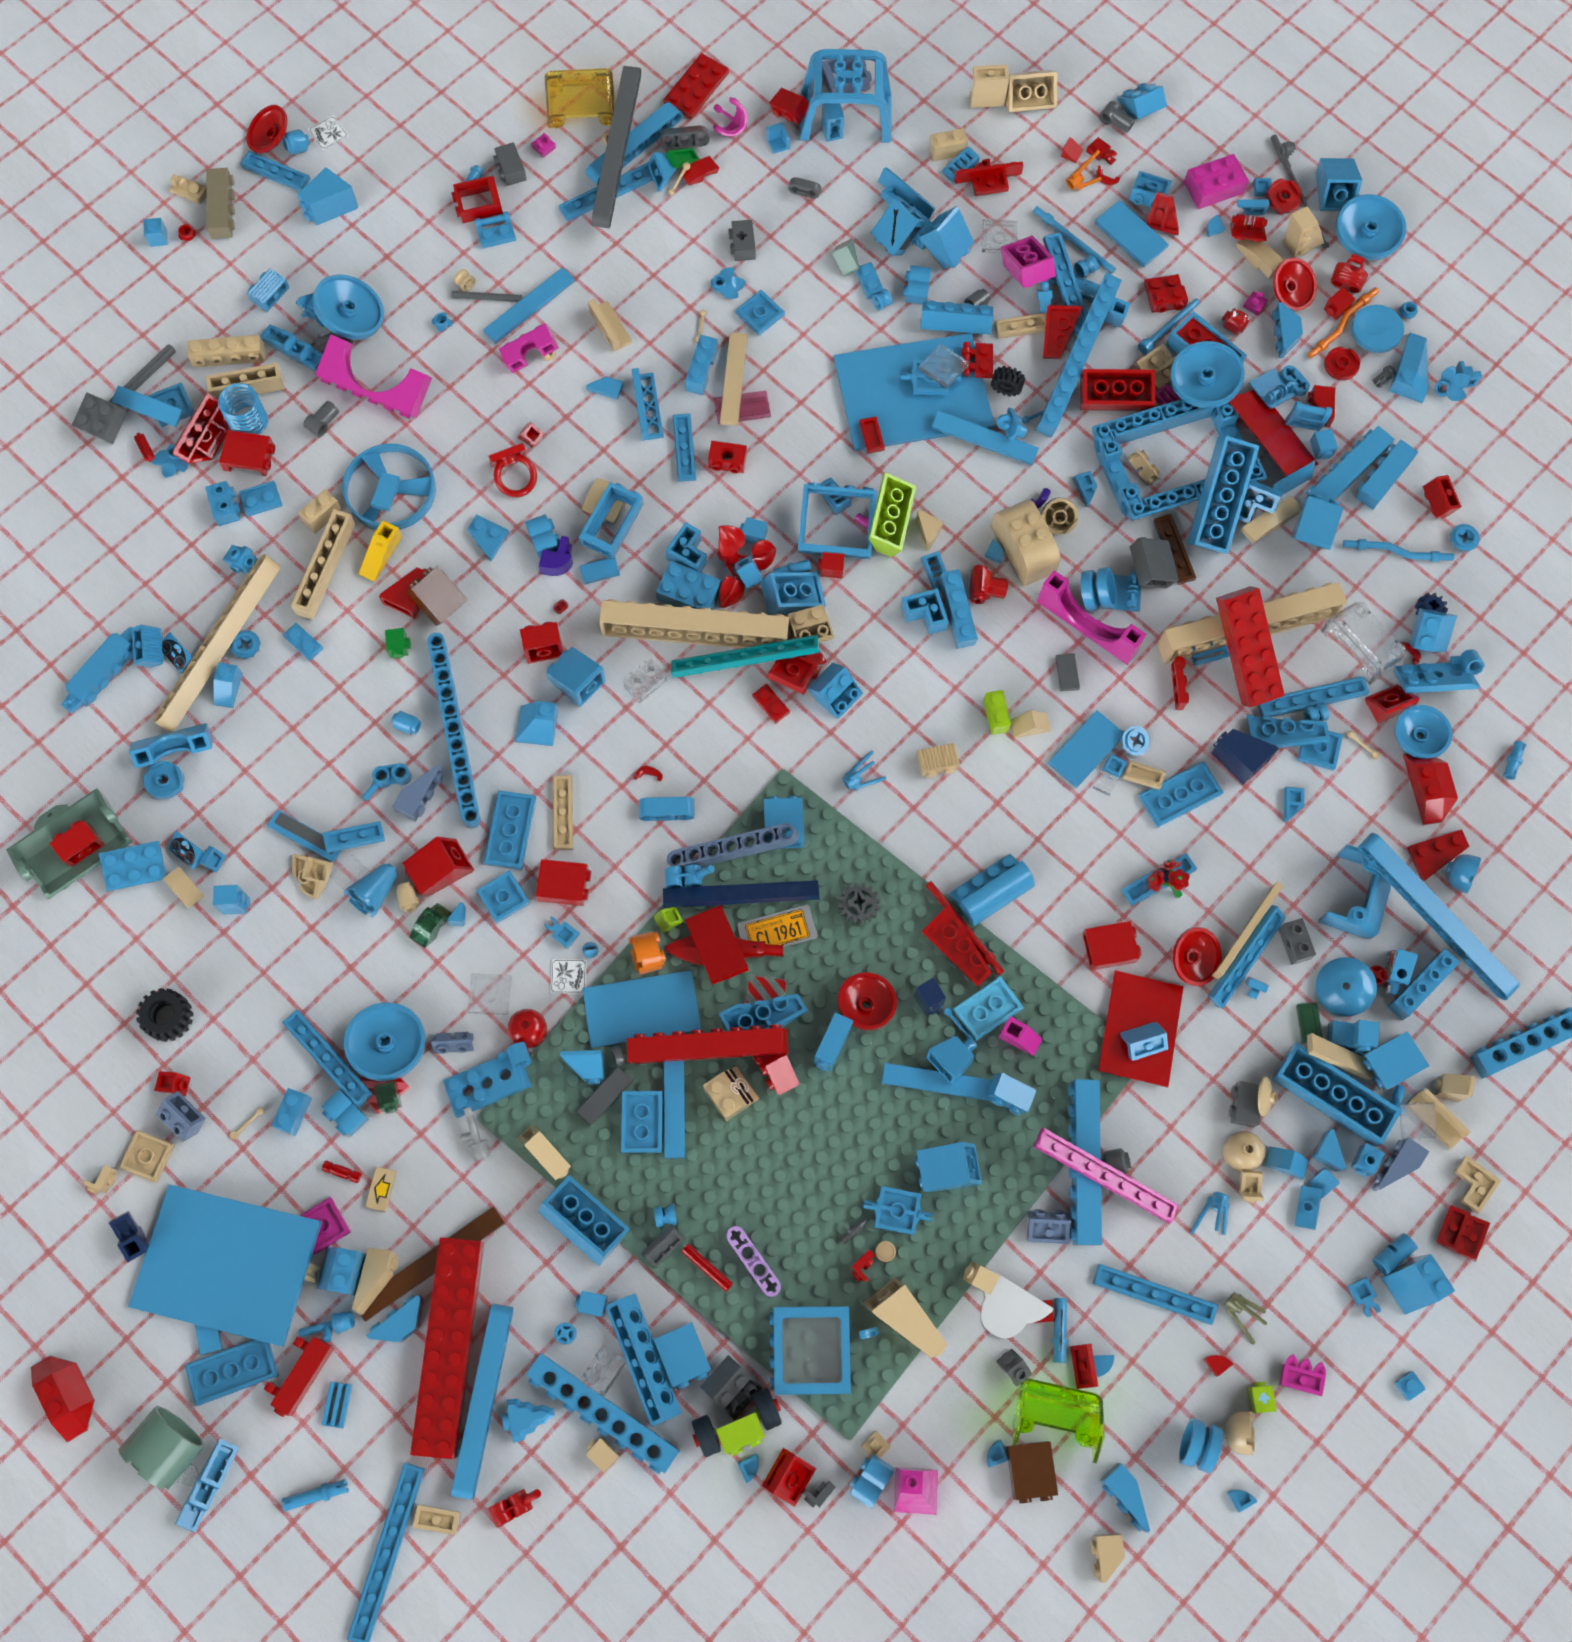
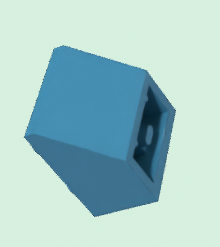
(1143, 100)
(835, 690)

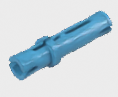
(1060, 1355)
(314, 1495)

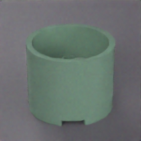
(161, 1448)

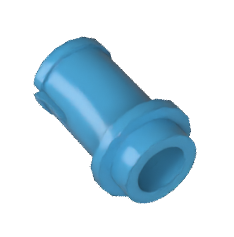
(476, 173)

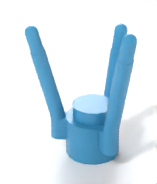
(853, 777)
(1220, 1204)

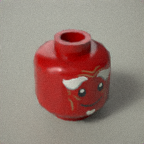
(1235, 321)

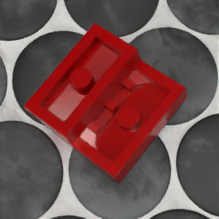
(1463, 1233)

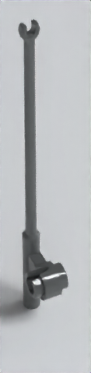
(1284, 151)

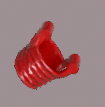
(1350, 276)

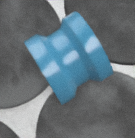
(882, 299)
(562, 1333)

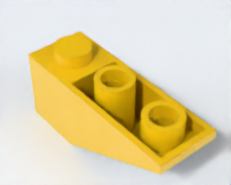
(380, 550)

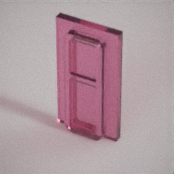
(752, 406)

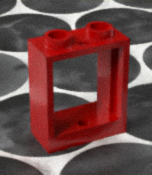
(475, 187)

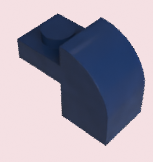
(130, 1236)

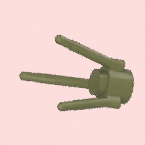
(1237, 1303)

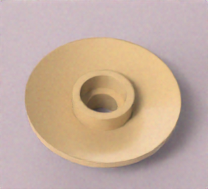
(1266, 1096)

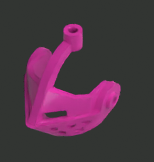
(737, 121)

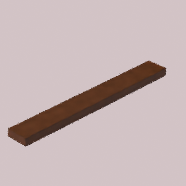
(426, 1265)

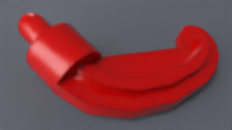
(1105, 179)
(1415, 652)
(649, 771)

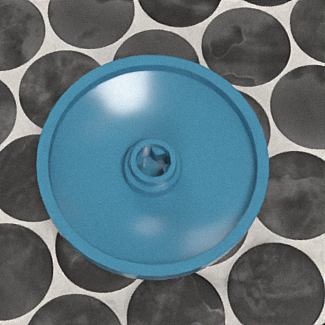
(1370, 227)
(348, 307)
(1207, 374)
(384, 1041)

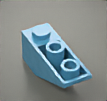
(1125, 1489)

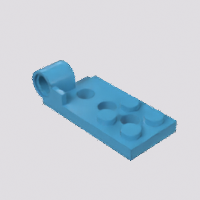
(1441, 676)
(513, 1060)

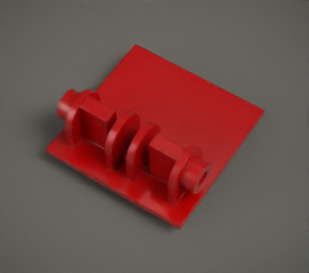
(1244, 231)

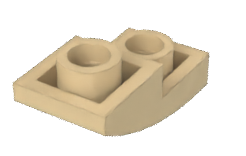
(183, 887)

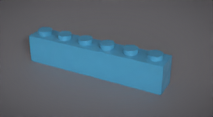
(1352, 465)

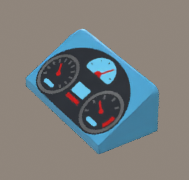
(175, 652)
(185, 850)

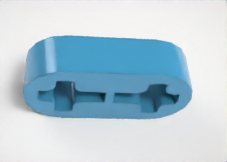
(1298, 378)

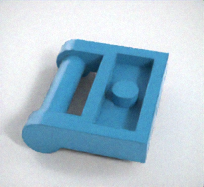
(495, 235)
(1308, 416)

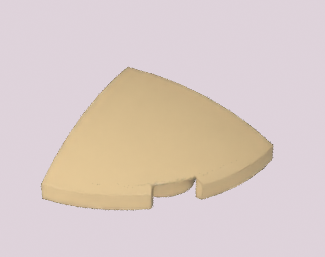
(311, 874)

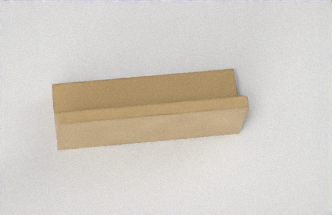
(609, 324)
(1448, 1127)

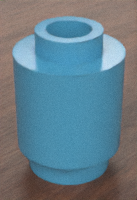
(406, 722)

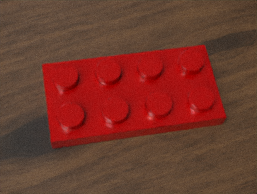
(696, 85)

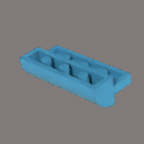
(992, 889)

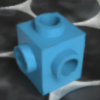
(240, 559)

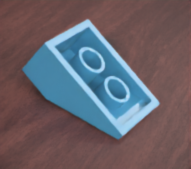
(791, 592)

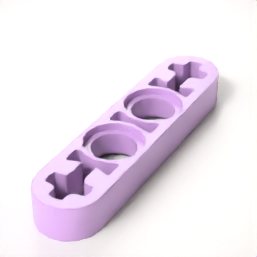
(753, 1261)

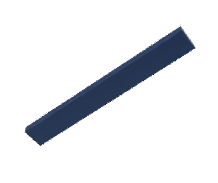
(740, 894)

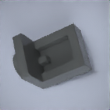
(1014, 1367)

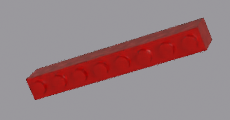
(707, 1045)

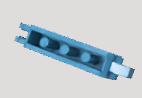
(99, 670)

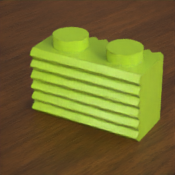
(997, 712)

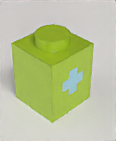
(1261, 1398)

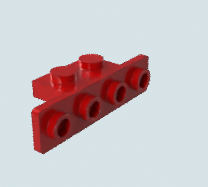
(989, 178)

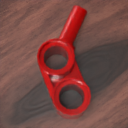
(513, 1506)

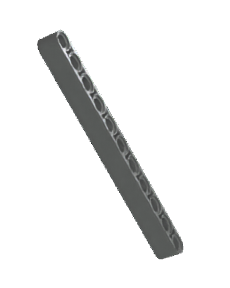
(616, 147)

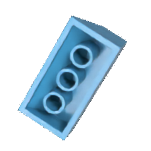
(583, 1220)

